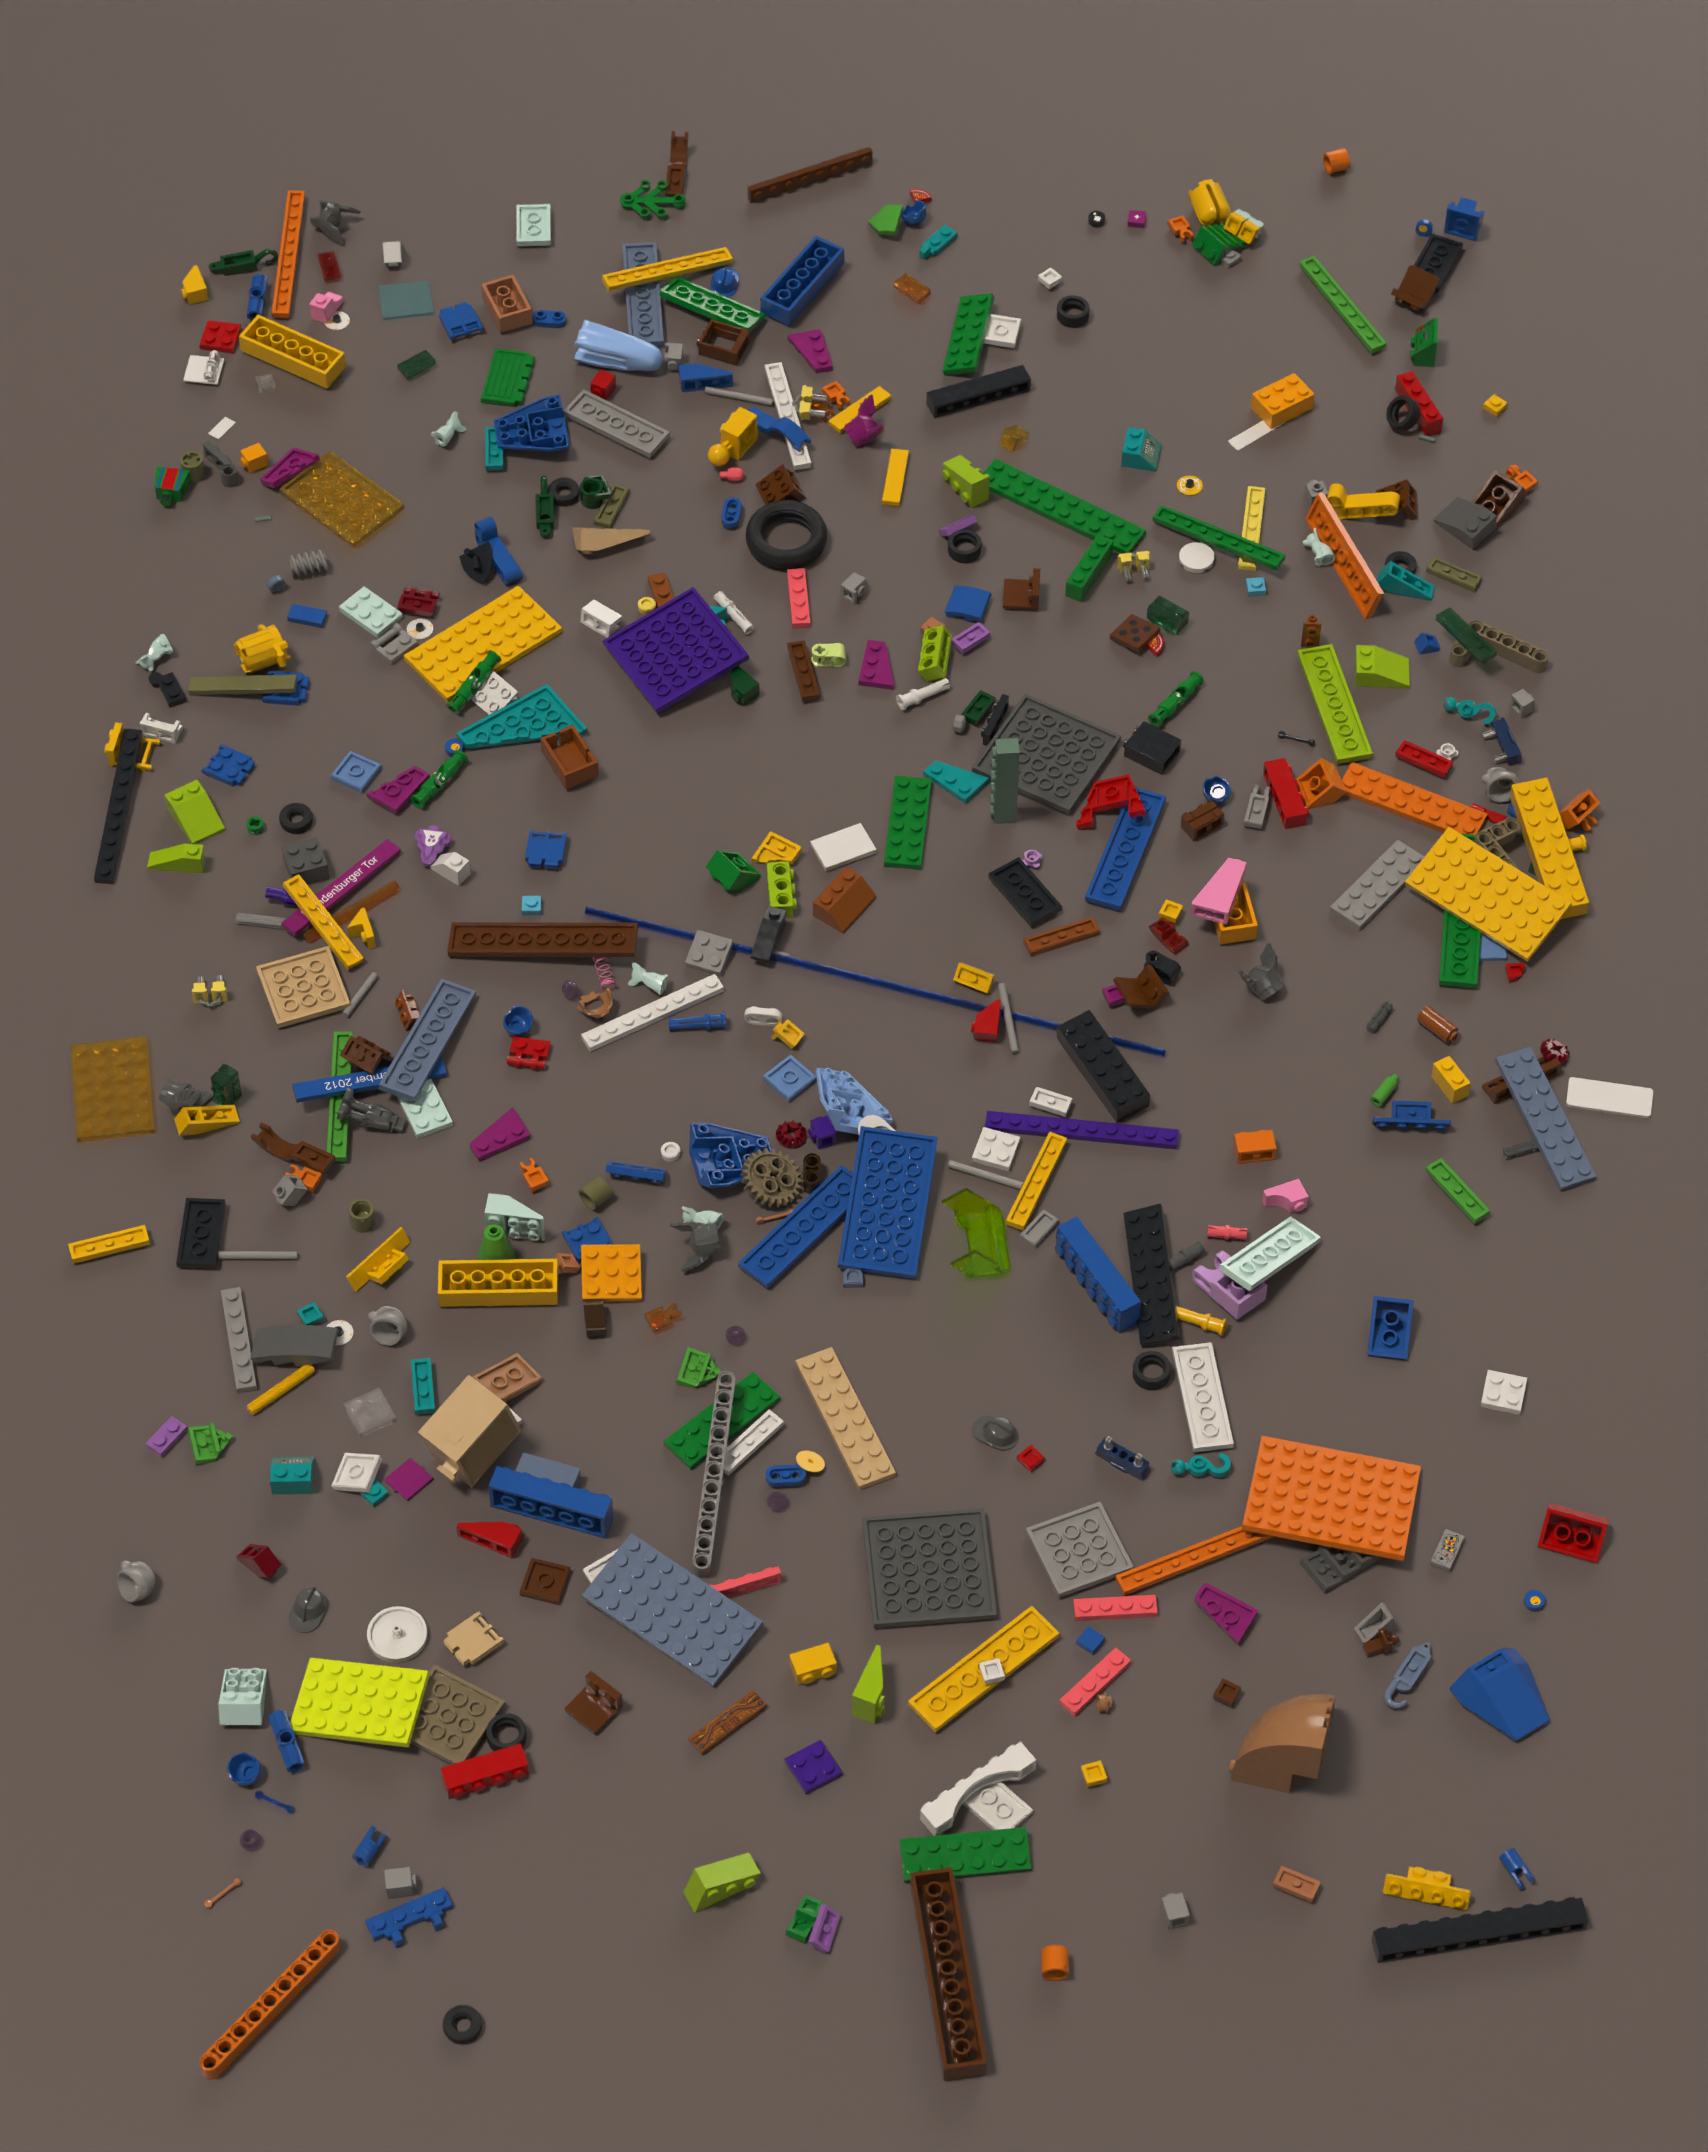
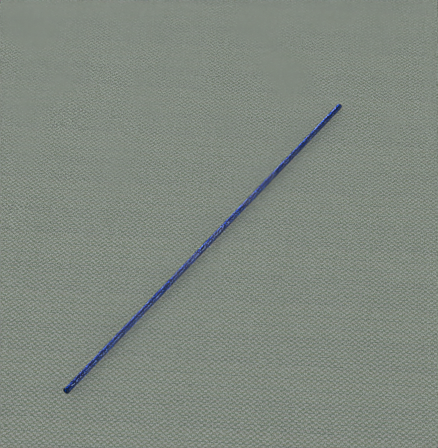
(865, 979)

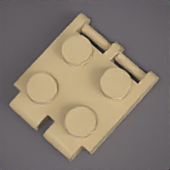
(472, 1640)

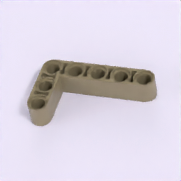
(1506, 647)
(1497, 836)

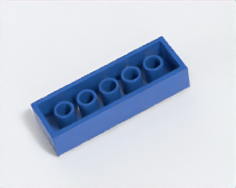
(802, 280)
(1097, 1274)
(551, 1502)

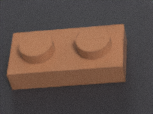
(1296, 1884)

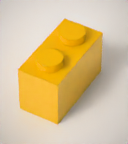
(1450, 1079)
(813, 1664)

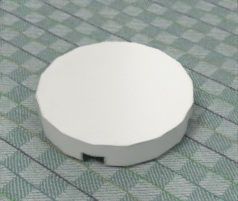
(1196, 557)

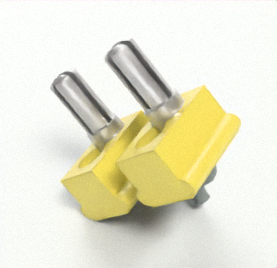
(806, 401)
(1141, 562)
(218, 992)

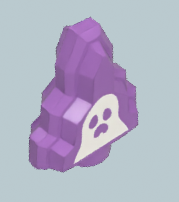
(431, 842)

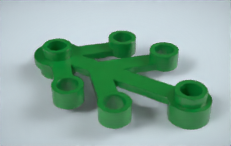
(651, 199)

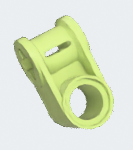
(830, 654)

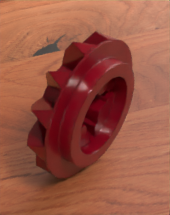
(1559, 1052)
(786, 1139)

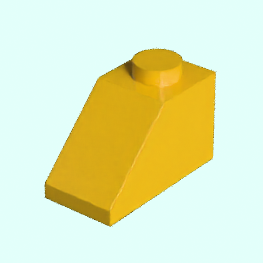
(194, 288)

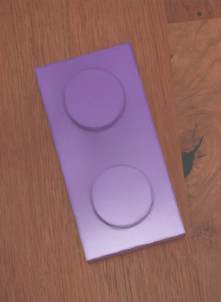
(963, 523)
(970, 638)
(166, 1436)
(824, 1928)

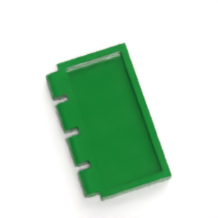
(507, 378)

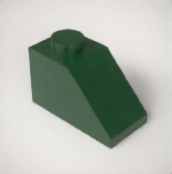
(743, 686)

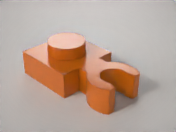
(1181, 227)
(835, 392)
(308, 1176)
(534, 1177)

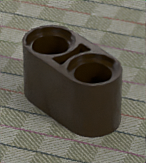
(811, 1173)
(594, 1318)

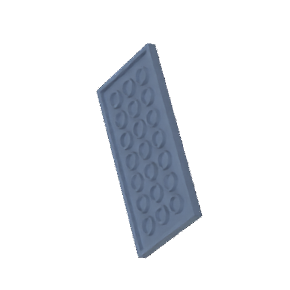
(672, 1610)

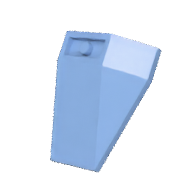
(847, 1100)

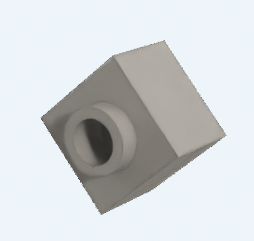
(1522, 703)

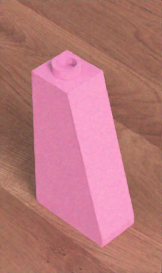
(1220, 893)

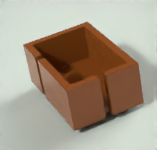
(571, 759)

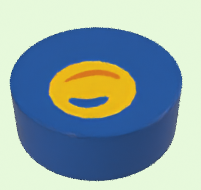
(1424, 228)
(452, 745)
(1534, 1600)

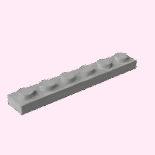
(238, 1340)

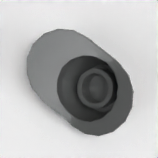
(995, 1432)
(308, 1610)

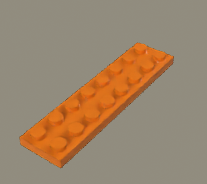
(1348, 560)
(1411, 801)

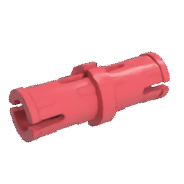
(1227, 1232)

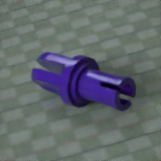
(280, 894)

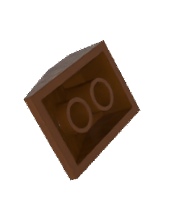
(1500, 496)

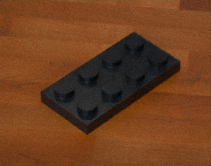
(1439, 257)
(1025, 892)
(201, 1233)

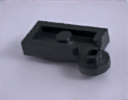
(169, 687)

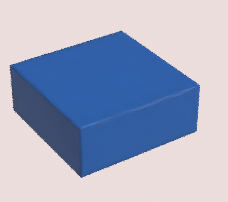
(1090, 1640)

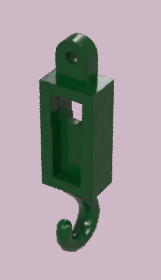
(241, 262)
(544, 506)

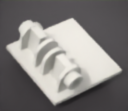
(204, 369)
(494, 694)

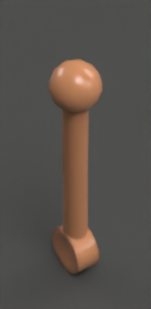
(760, 1220)
(209, 1903)

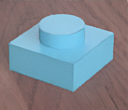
(1255, 586)
(531, 905)

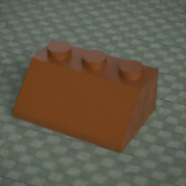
(843, 900)

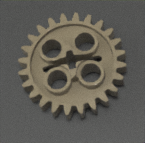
(771, 1177)

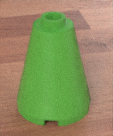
(495, 1245)

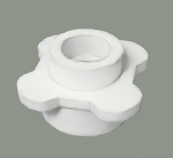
(1448, 751)

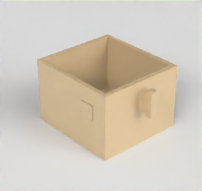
(469, 1432)

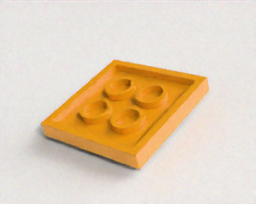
(611, 1273)

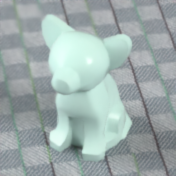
(446, 432)
(1323, 552)
(158, 648)
(653, 980)
(708, 1216)

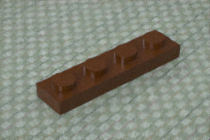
(803, 671)

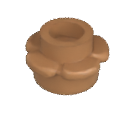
(1103, 1702)

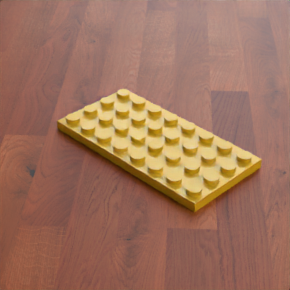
(506, 625)
(1488, 894)

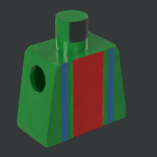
(171, 484)

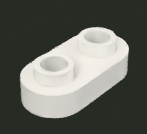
(762, 1016)

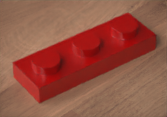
(1424, 758)

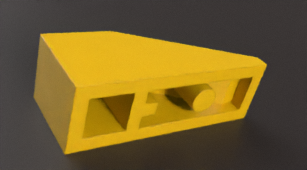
(205, 1118)

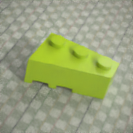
(966, 480)
(720, 1880)

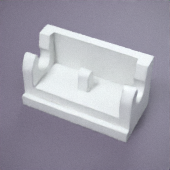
(600, 618)
(159, 729)

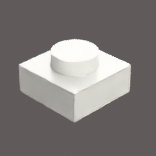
(1049, 278)
(991, 1671)

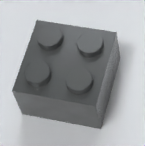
(306, 860)

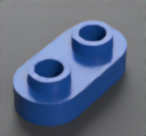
(549, 319)
(731, 512)
(785, 1474)

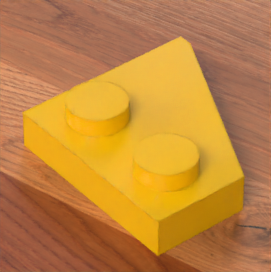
(776, 849)

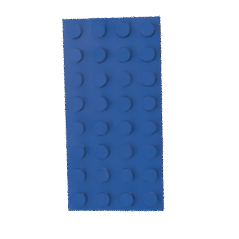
(887, 1202)

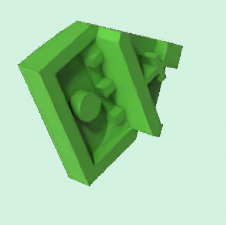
(887, 220)
(696, 1369)
(207, 1443)

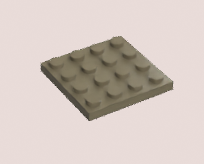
(453, 1716)

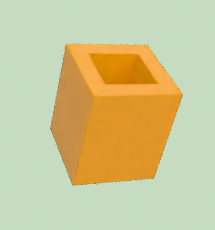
(253, 458)

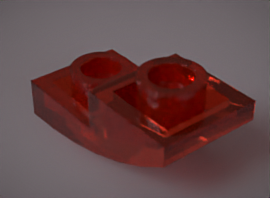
(329, 266)
(1167, 935)

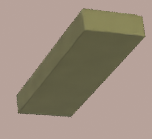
(611, 506)
(1454, 574)

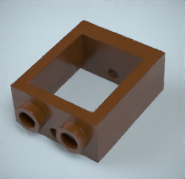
(730, 332)

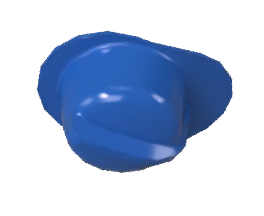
(724, 281)

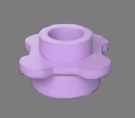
(1035, 856)

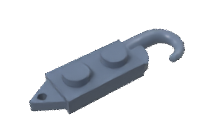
(1408, 1673)

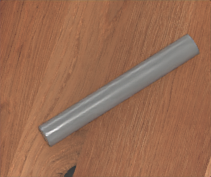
(360, 994)

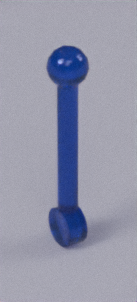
(259, 1795)

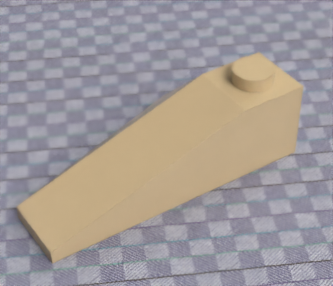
(597, 539)

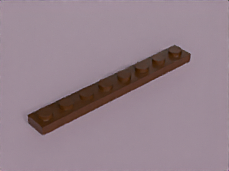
(810, 174)

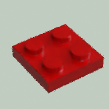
(220, 336)

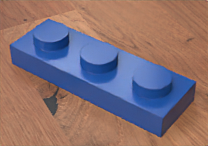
(636, 1171)

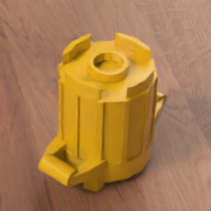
(261, 649)

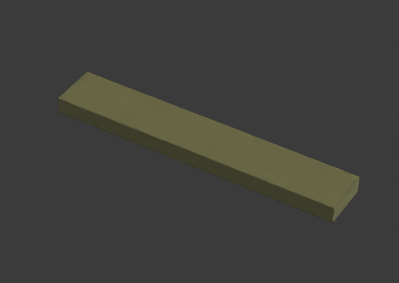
(242, 684)

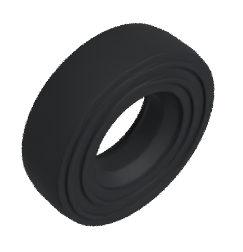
(564, 482)
(1401, 556)
(299, 827)
(466, 2036)

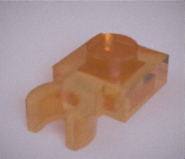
(823, 406)
(662, 1318)

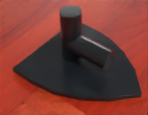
(478, 561)

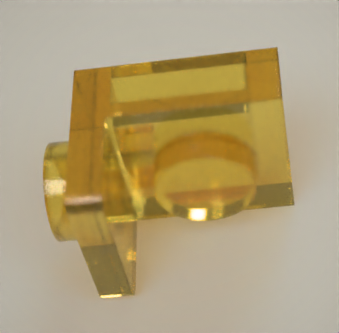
(1012, 436)

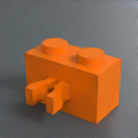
(1579, 811)

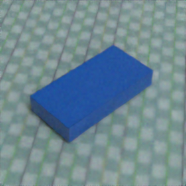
(307, 615)

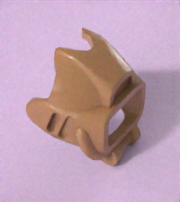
(606, 999)

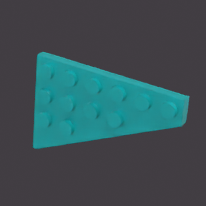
(522, 721)

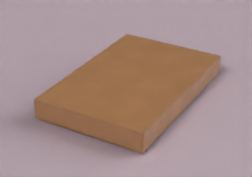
(509, 1377)

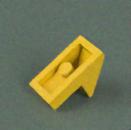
(361, 927)

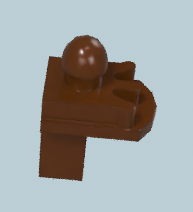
(1382, 1644)

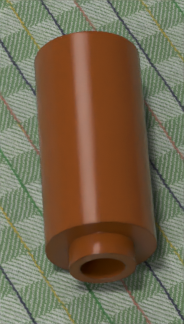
(1438, 1024)

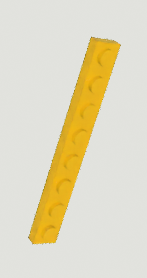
(667, 269)

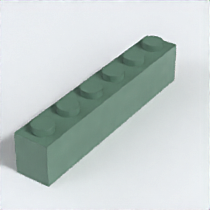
(1004, 780)

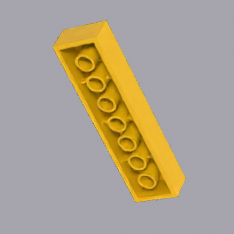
(1548, 843)

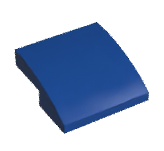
(968, 602)

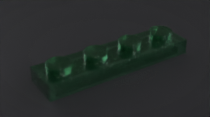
(1466, 635)

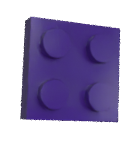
(813, 1767)

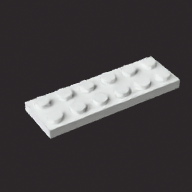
(1202, 1397)

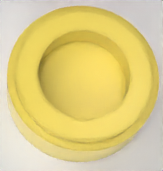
(646, 605)

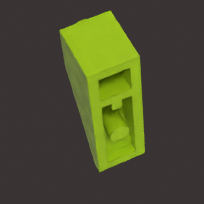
(178, 858)

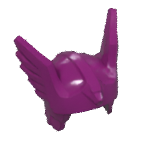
(863, 427)

